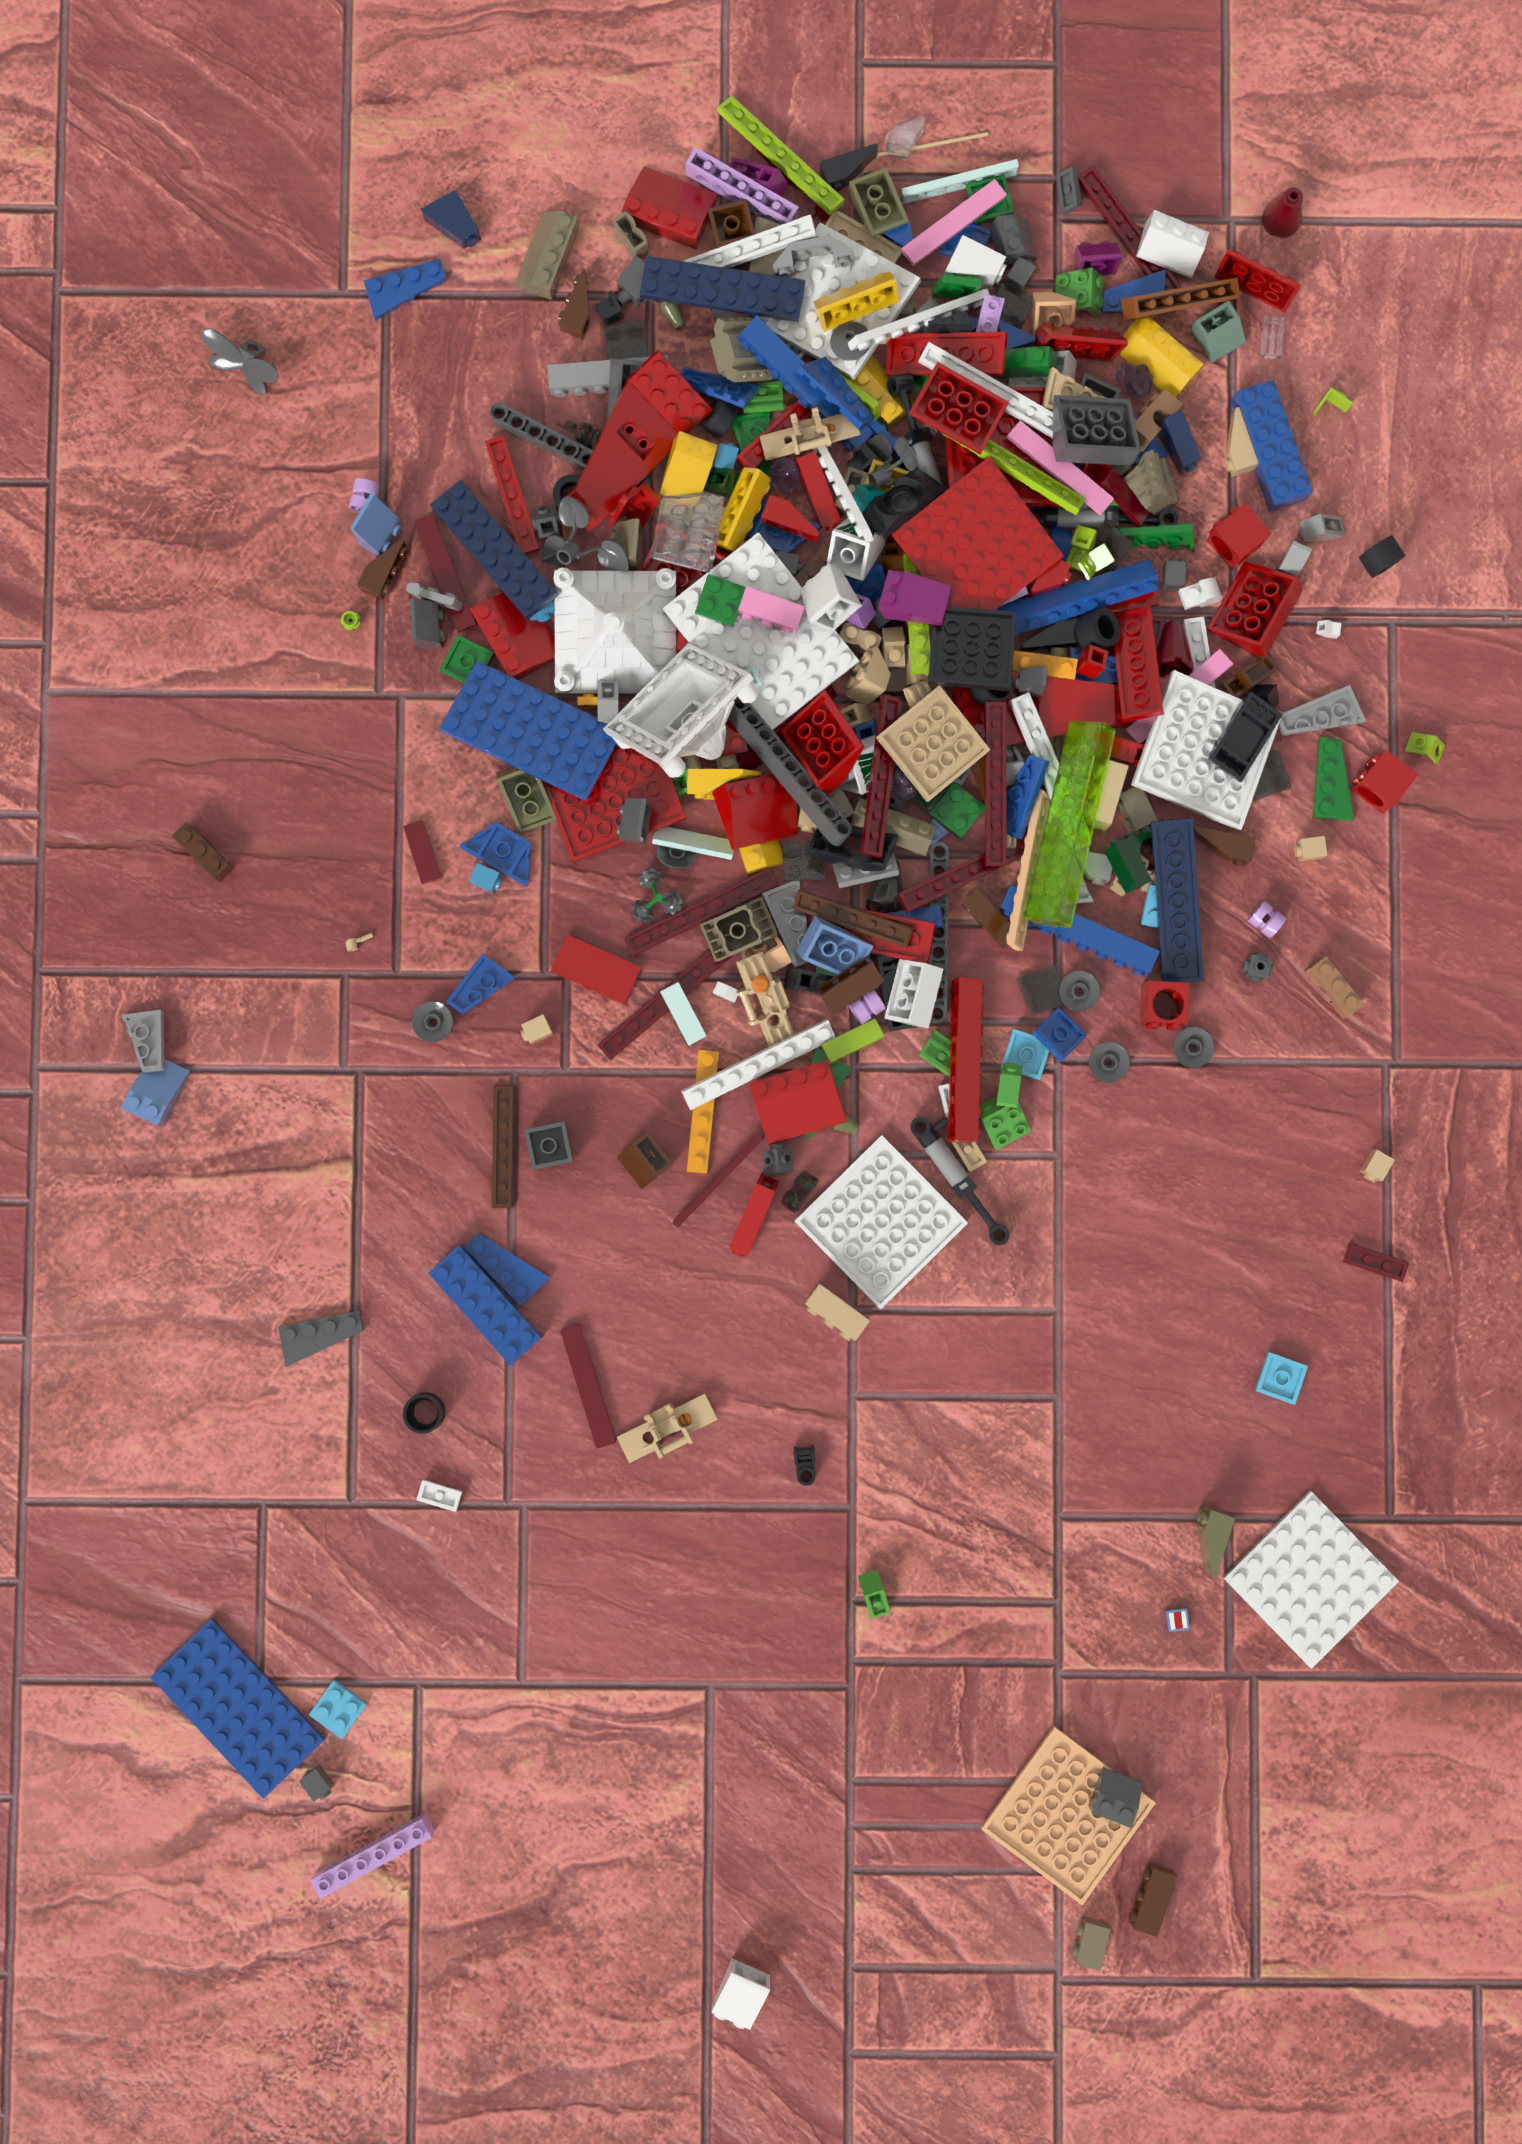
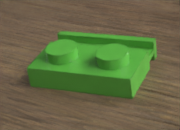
(768, 399)
(937, 1052)

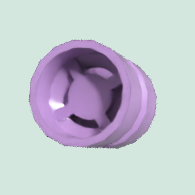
(362, 490)
(1272, 924)
(867, 1005)

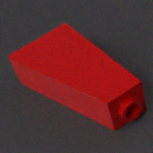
(817, 491)
(753, 1215)

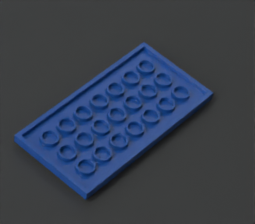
(529, 730)
(237, 1708)

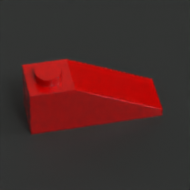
(785, 517)

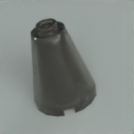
(884, 894)

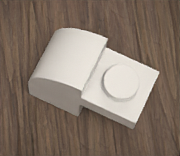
(1201, 593)

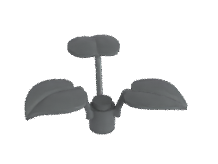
(883, 449)
(563, 552)

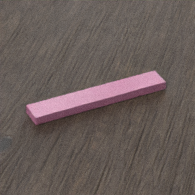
(953, 222)
(1064, 472)
(1205, 673)

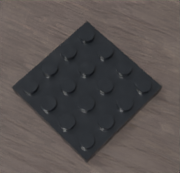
(973, 649)

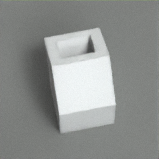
(1328, 629)
(725, 991)

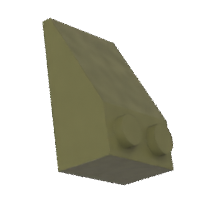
(877, 202)
(525, 799)
(1213, 1534)

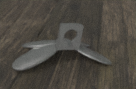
(232, 358)

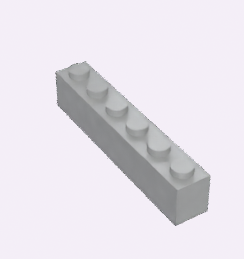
(581, 377)

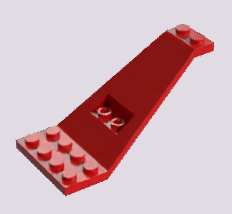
(657, 406)
(1061, 702)

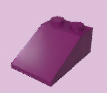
(914, 598)

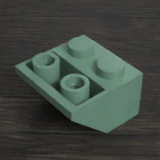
(1219, 332)

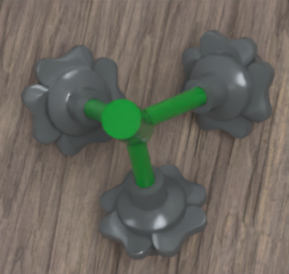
(670, 902)

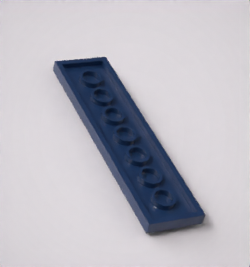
(722, 288)
(494, 550)
(1177, 900)

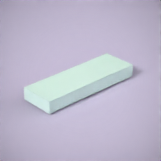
(683, 1013)

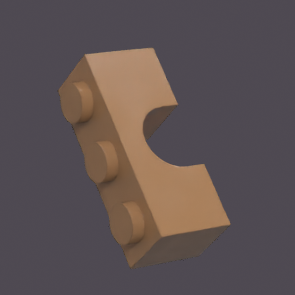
(1161, 407)
(1343, 997)

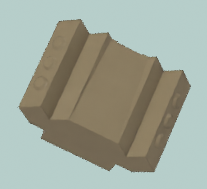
(730, 357)
(1153, 483)
(738, 929)

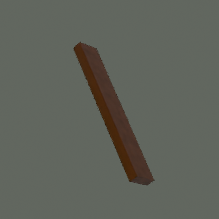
(853, 918)
(503, 1146)

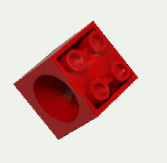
(1238, 535)
(1383, 781)
(1179, 993)

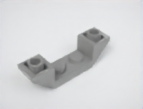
(819, 246)

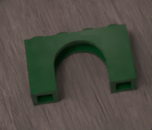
(1126, 859)

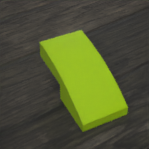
(1082, 543)

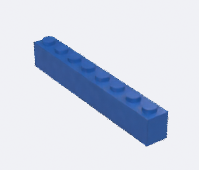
(782, 365)
(1083, 596)
(1096, 938)

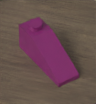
(762, 174)

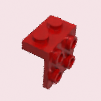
(638, 504)

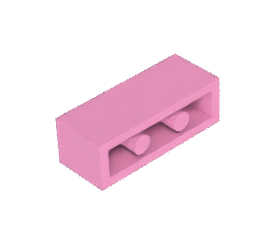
(771, 610)

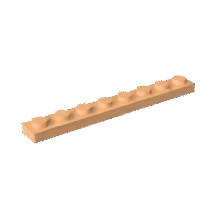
(1033, 839)

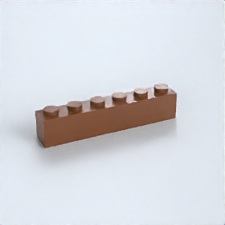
(1180, 298)

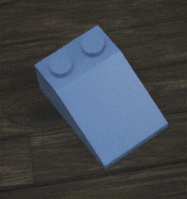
(376, 526)
(832, 946)
(156, 1093)

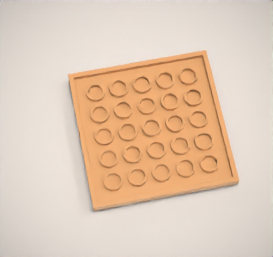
(1049, 1820)

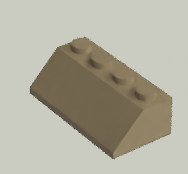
(548, 253)
(911, 832)

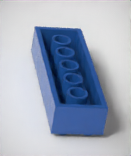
(1280, 464)
(485, 1304)

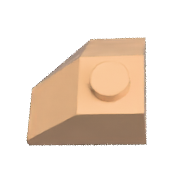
(1052, 308)
(774, 953)

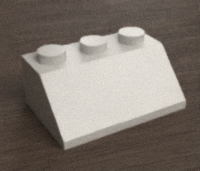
(1172, 243)
(914, 993)

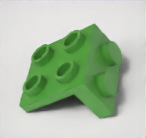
(1083, 286)
(1003, 1123)

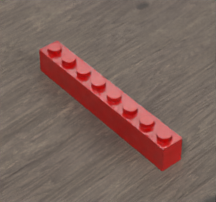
(965, 1060)

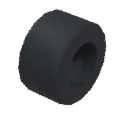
(720, 418)

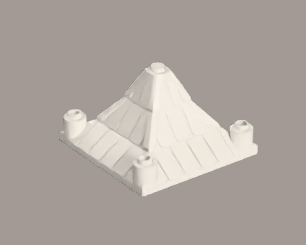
(612, 628)
(683, 710)

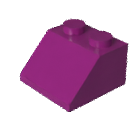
(1102, 257)

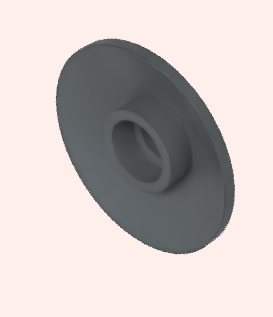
(839, 343)
(675, 857)
(1088, 986)
(423, 1016)
(1203, 1043)
(1119, 1060)

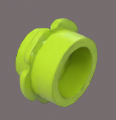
(350, 615)

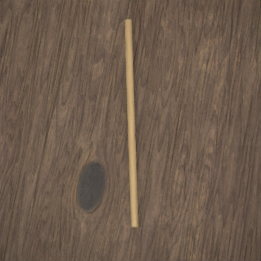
(942, 142)

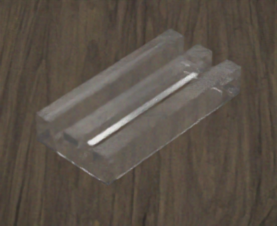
(1273, 321)

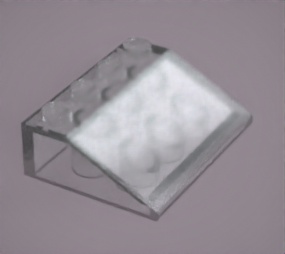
(688, 530)

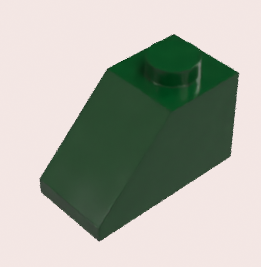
(721, 481)

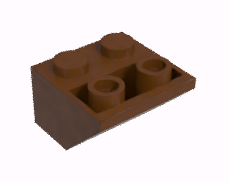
(645, 1160)

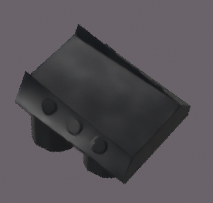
(954, 323)

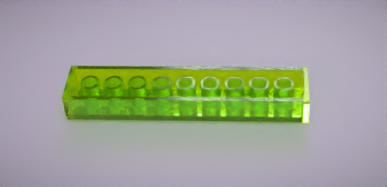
(1070, 824)

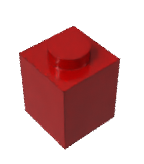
(1092, 661)

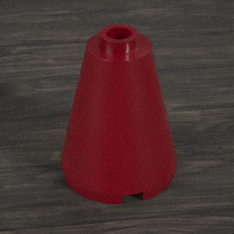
(1284, 213)
(1174, 650)

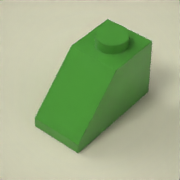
(1009, 1085)
(874, 1594)

